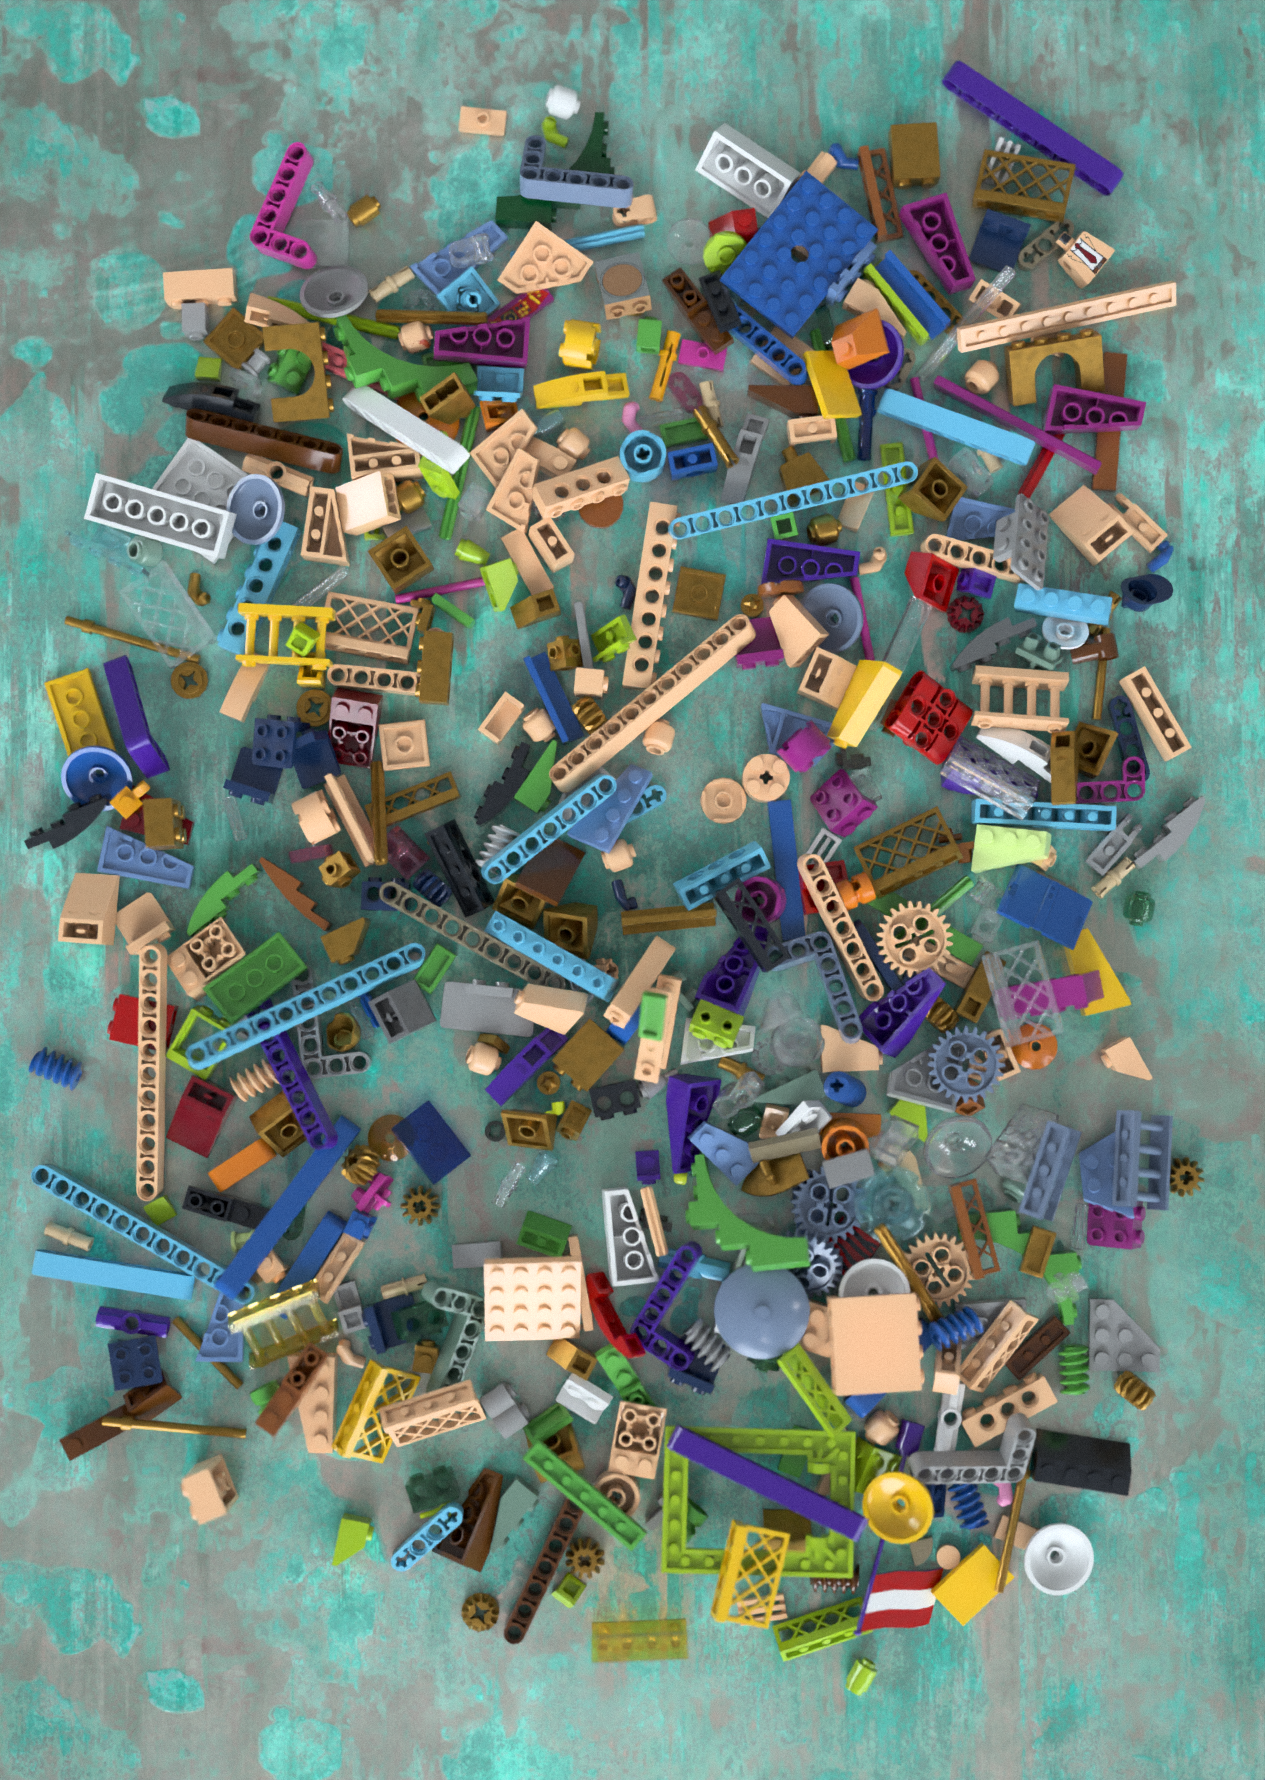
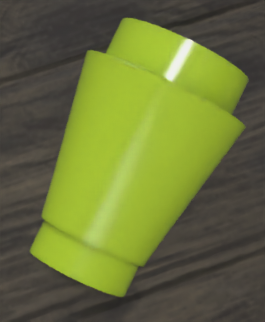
(471, 552)

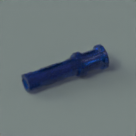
(868, 410)

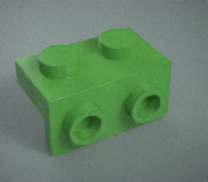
(289, 369)

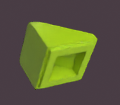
(208, 369)
(302, 639)
(160, 1210)
(568, 1590)

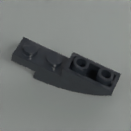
(213, 397)
(500, 795)
(76, 819)
(224, 1207)

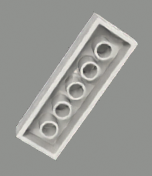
(160, 516)

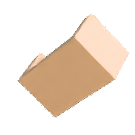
(811, 430)
(501, 718)

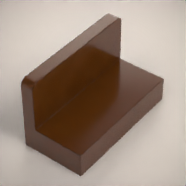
(152, 1399)

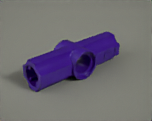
(147, 1323)

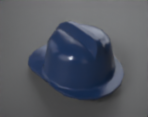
(1144, 591)

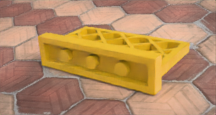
(362, 1408)
(729, 1574)

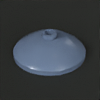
(258, 509)
(833, 599)

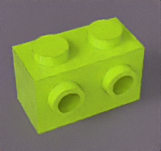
(715, 1024)

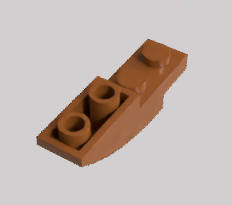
(292, 1389)

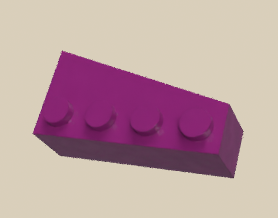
(939, 240)
(486, 344)
(1085, 411)
(1068, 991)

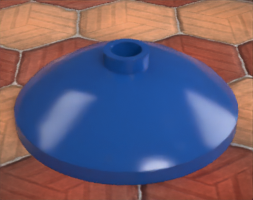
(82, 780)

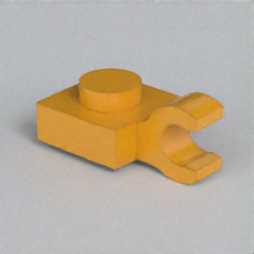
(128, 800)

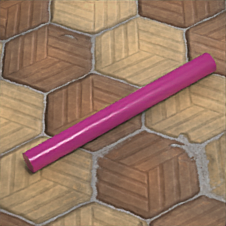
(928, 436)
(442, 589)
(865, 634)

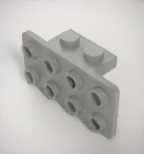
(1024, 540)
(483, 1008)

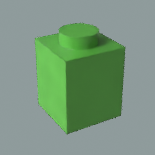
(649, 335)
(784, 526)

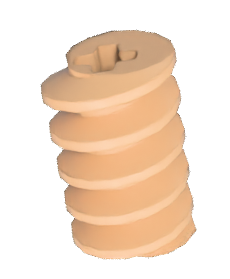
(254, 1081)

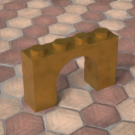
(307, 339)
(1024, 358)

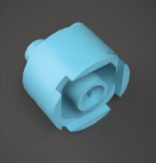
(652, 447)

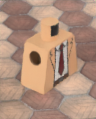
(1083, 256)

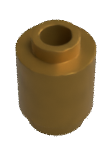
(363, 210)

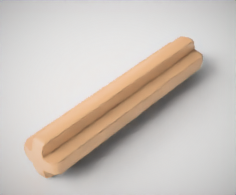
(654, 1221)

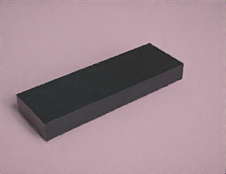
(719, 302)

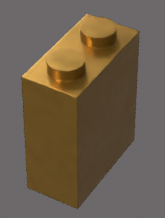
(914, 155)
(587, 1055)

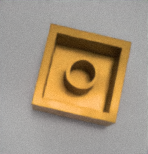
(164, 824)

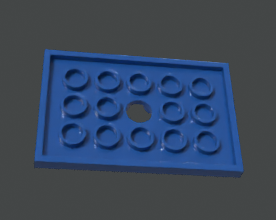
(792, 290)

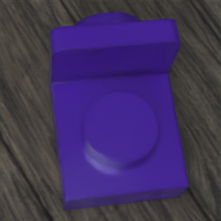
(976, 582)
(648, 1166)

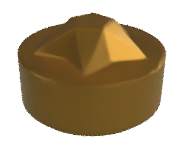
(752, 605)
(548, 1082)

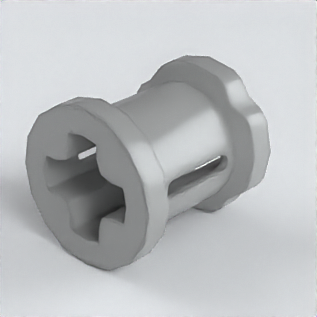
(256, 363)

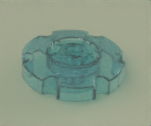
(902, 1188)

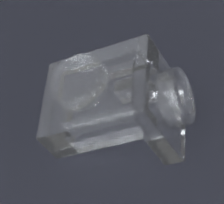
(865, 784)

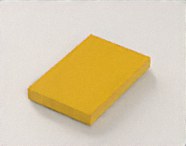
(831, 385)
(970, 1584)

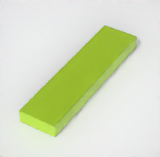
(898, 513)

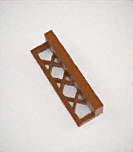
(872, 193)
(966, 1231)

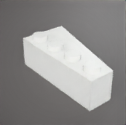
(625, 1242)

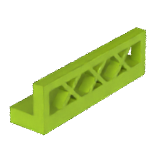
(903, 314)
(818, 1389)
(819, 1638)

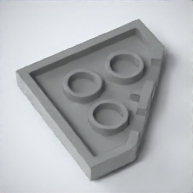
(915, 1085)
(1117, 1341)

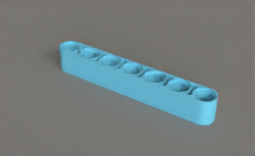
(956, 426)
(537, 829)
(113, 1274)

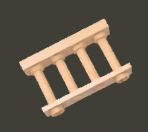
(1019, 678)
(655, 1054)

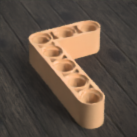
(374, 675)

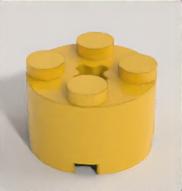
(580, 344)

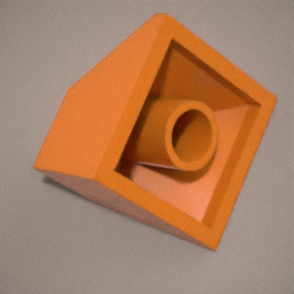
(859, 340)

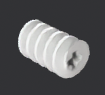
(499, 841)

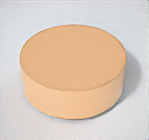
(947, 1556)

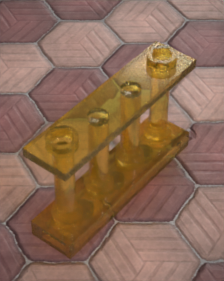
(281, 1303)
(639, 1640)

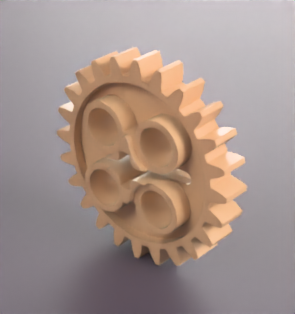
(906, 918)
(954, 1258)

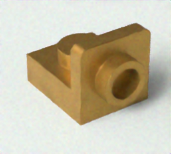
(424, 619)
(573, 1121)
(425, 1356)

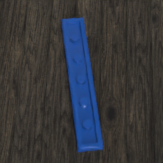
(786, 867)

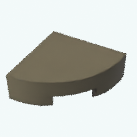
(921, 1549)

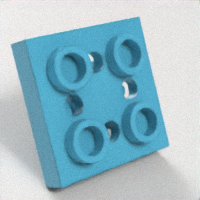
(470, 297)

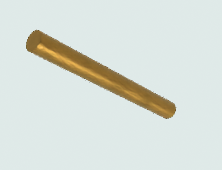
(1100, 685)
(197, 1342)

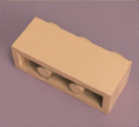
(200, 286)

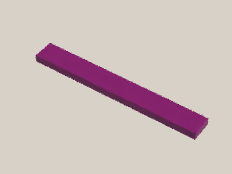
(1017, 424)

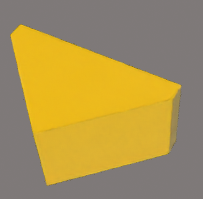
(311, 678)

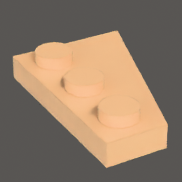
(499, 448)
(513, 495)

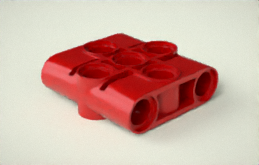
(909, 721)

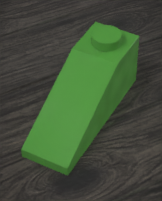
(538, 785)

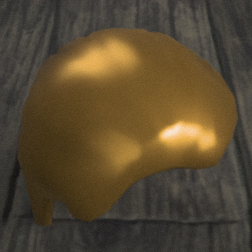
(343, 1032)

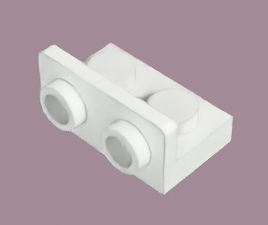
(806, 1116)
(583, 1398)

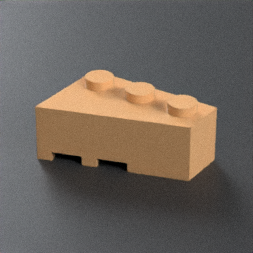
(372, 456)

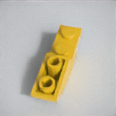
(580, 388)

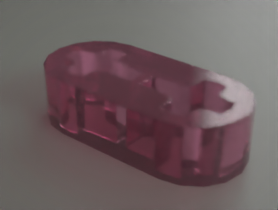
(689, 389)
(310, 853)

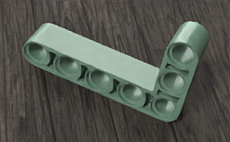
(458, 1335)

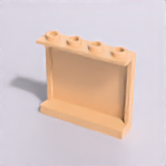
(875, 1343)

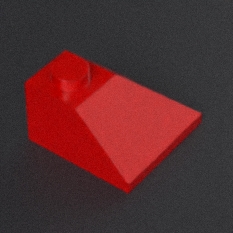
(738, 221)
(931, 579)

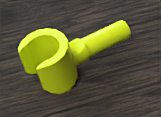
(557, 1108)
(680, 1178)
(432, 1512)

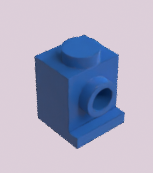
(360, 1224)

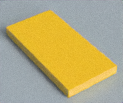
(79, 711)

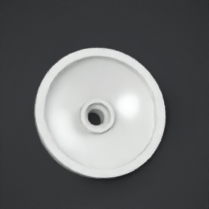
(873, 1274)
(1067, 1568)

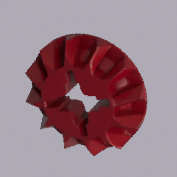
(963, 624)

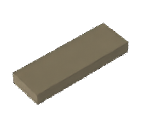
(784, 1145)

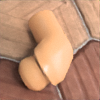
(876, 562)
(347, 1355)

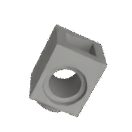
(195, 320)

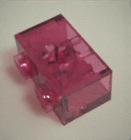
(404, 853)

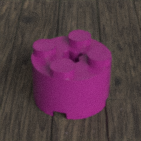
(804, 747)
(770, 891)

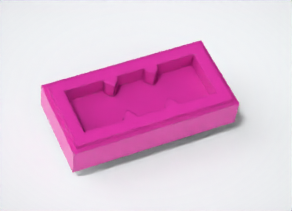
(700, 355)

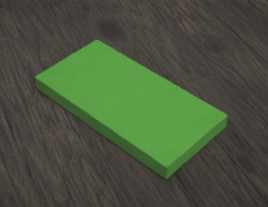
(255, 978)

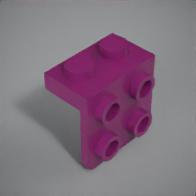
(763, 649)
(842, 804)
(1115, 1229)

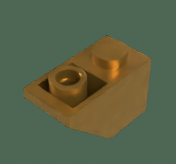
(535, 609)
(572, 1357)

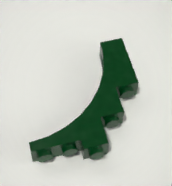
(524, 212)

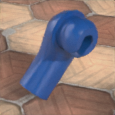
(840, 157)
(1163, 558)

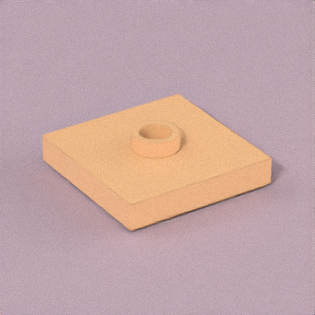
(794, 345)
(404, 745)

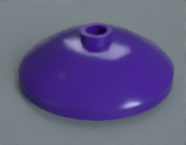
(878, 373)

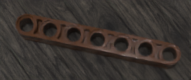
(263, 441)
(542, 1576)

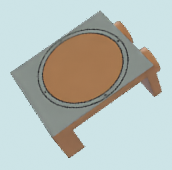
(623, 285)

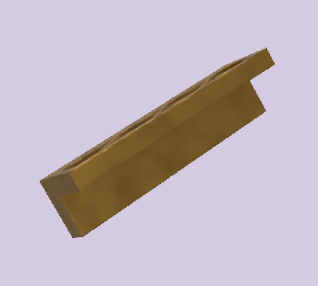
(420, 806)

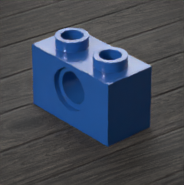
(692, 461)

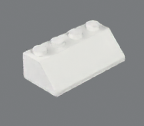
(746, 170)

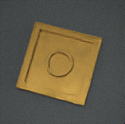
(234, 339)
(698, 593)

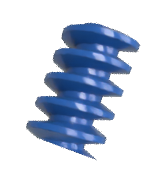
(56, 1068)
(845, 1089)
(954, 1326)
(969, 1505)

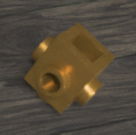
(564, 654)
(339, 870)

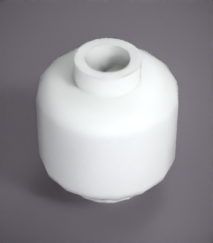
(562, 102)

